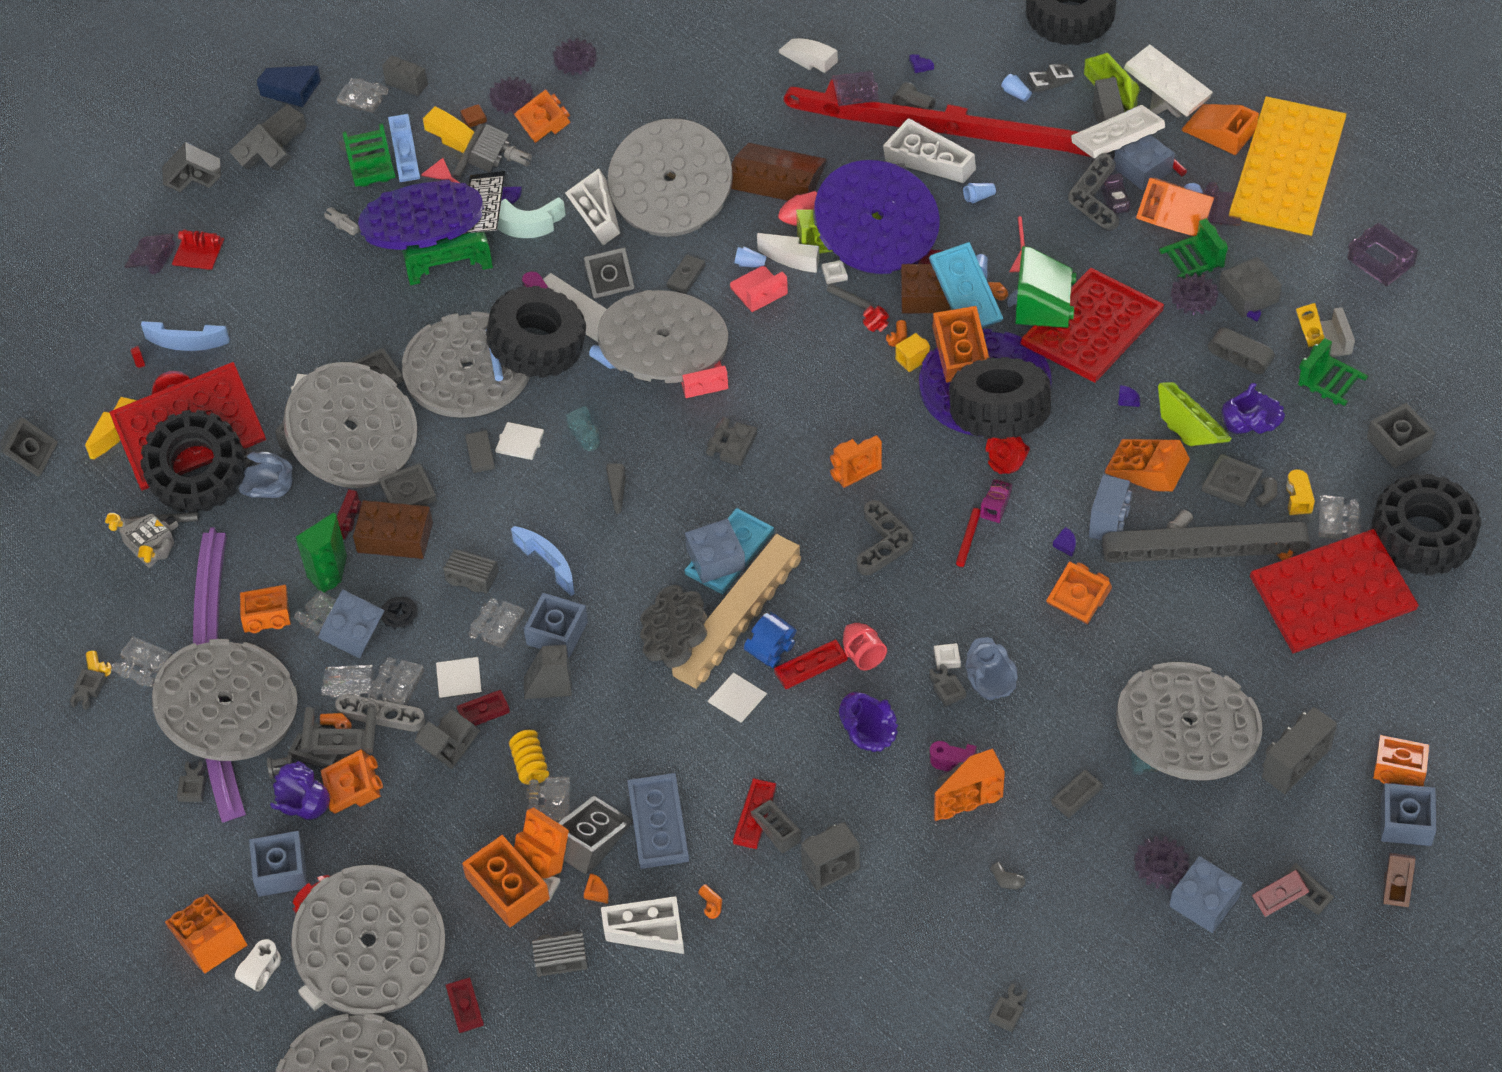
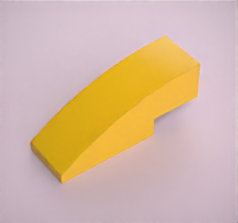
(450, 129)
(104, 434)

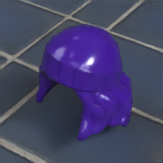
(1251, 412)
(868, 721)
(299, 792)

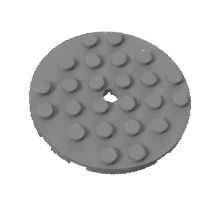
(673, 206)
(632, 339)
(436, 373)
(330, 449)
(190, 708)
(1223, 728)
(345, 970)
(354, 1045)

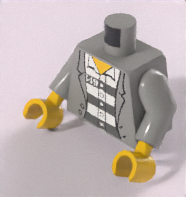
(145, 535)

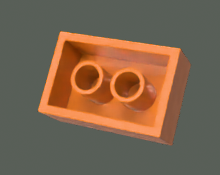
(959, 339)
(506, 881)

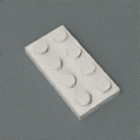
(1168, 80)
(1118, 131)

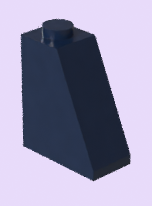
(289, 84)

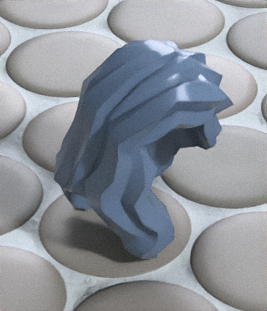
(269, 478)
(990, 669)

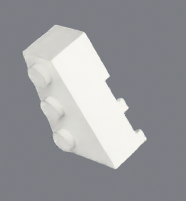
(595, 205)
(645, 924)

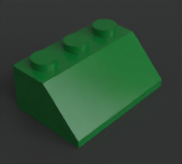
(323, 553)

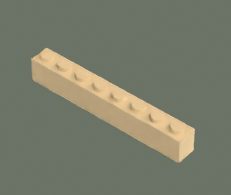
(739, 608)

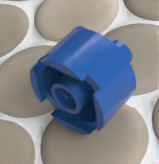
(770, 639)

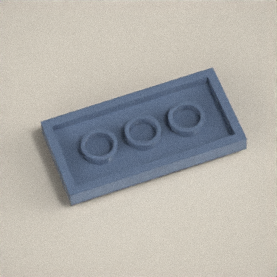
(658, 821)

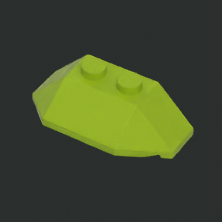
(1105, 67)
(1188, 417)

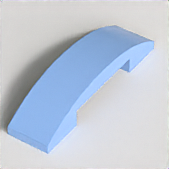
(404, 148)
(209, 338)
(531, 541)

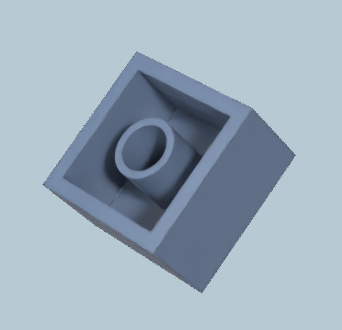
(1144, 160)
(1110, 507)
(715, 550)
(555, 623)
(351, 624)
(1408, 814)
(278, 863)
(1205, 894)

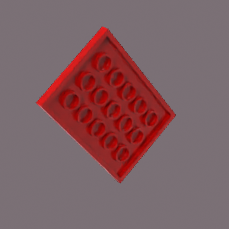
(1103, 326)
(214, 392)
(1333, 591)

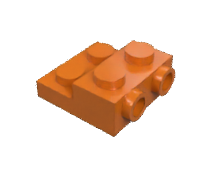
(543, 116)
(856, 461)
(1079, 592)
(264, 609)
(1401, 761)
(352, 781)
(542, 843)

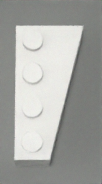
(929, 152)

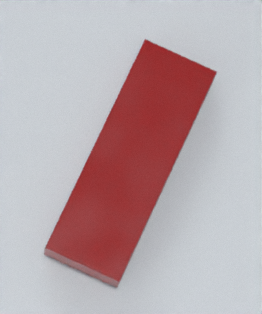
(810, 664)
(748, 830)

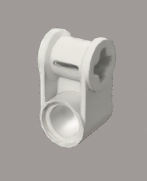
(259, 966)

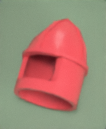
(798, 202)
(863, 646)

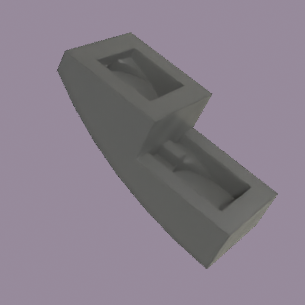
(1054, 77)

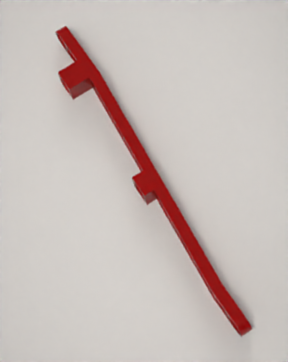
(952, 121)

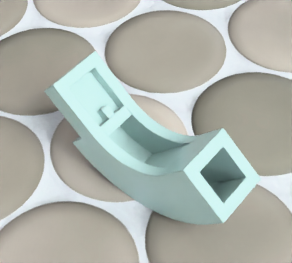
(530, 223)

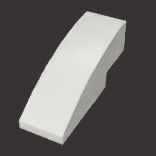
(810, 54)
(789, 251)

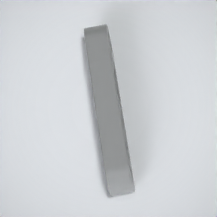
(383, 708)

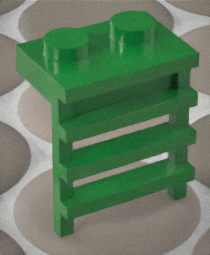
(371, 167)
(1205, 244)
(1317, 368)

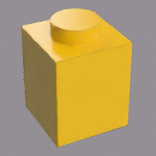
(912, 352)

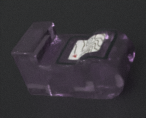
(1115, 194)

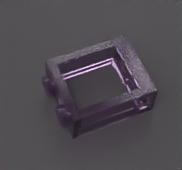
(1404, 253)

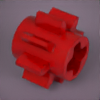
(875, 318)

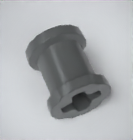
(273, 763)

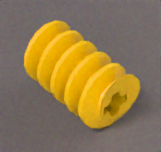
(528, 756)

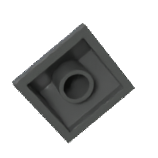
(608, 273)

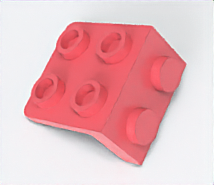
(760, 288)
(705, 381)

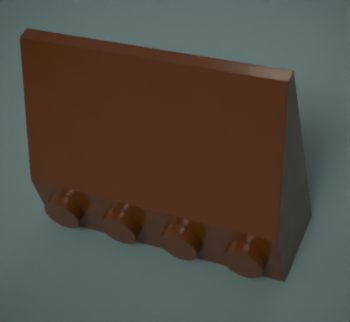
(775, 172)

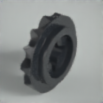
(393, 606)

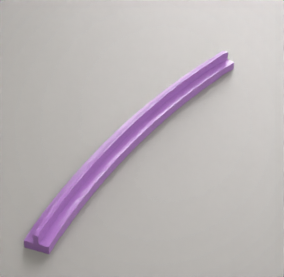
(206, 628)

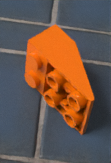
(1223, 125)
(1173, 206)
(1149, 463)
(971, 785)
(206, 933)

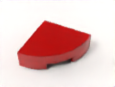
(137, 356)

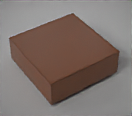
(473, 116)

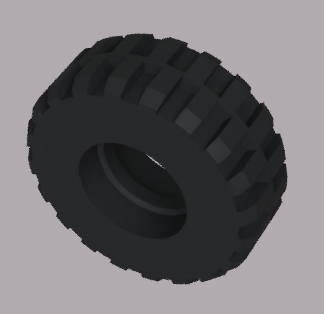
(1070, 22)
(531, 352)
(1000, 397)
(182, 433)
(1434, 499)

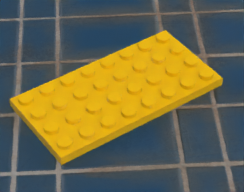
(1288, 165)

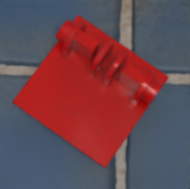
(197, 249)

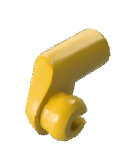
(94, 665)

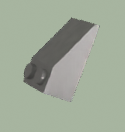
(592, 833)

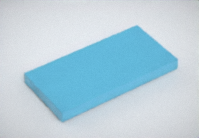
(965, 282)
(751, 535)

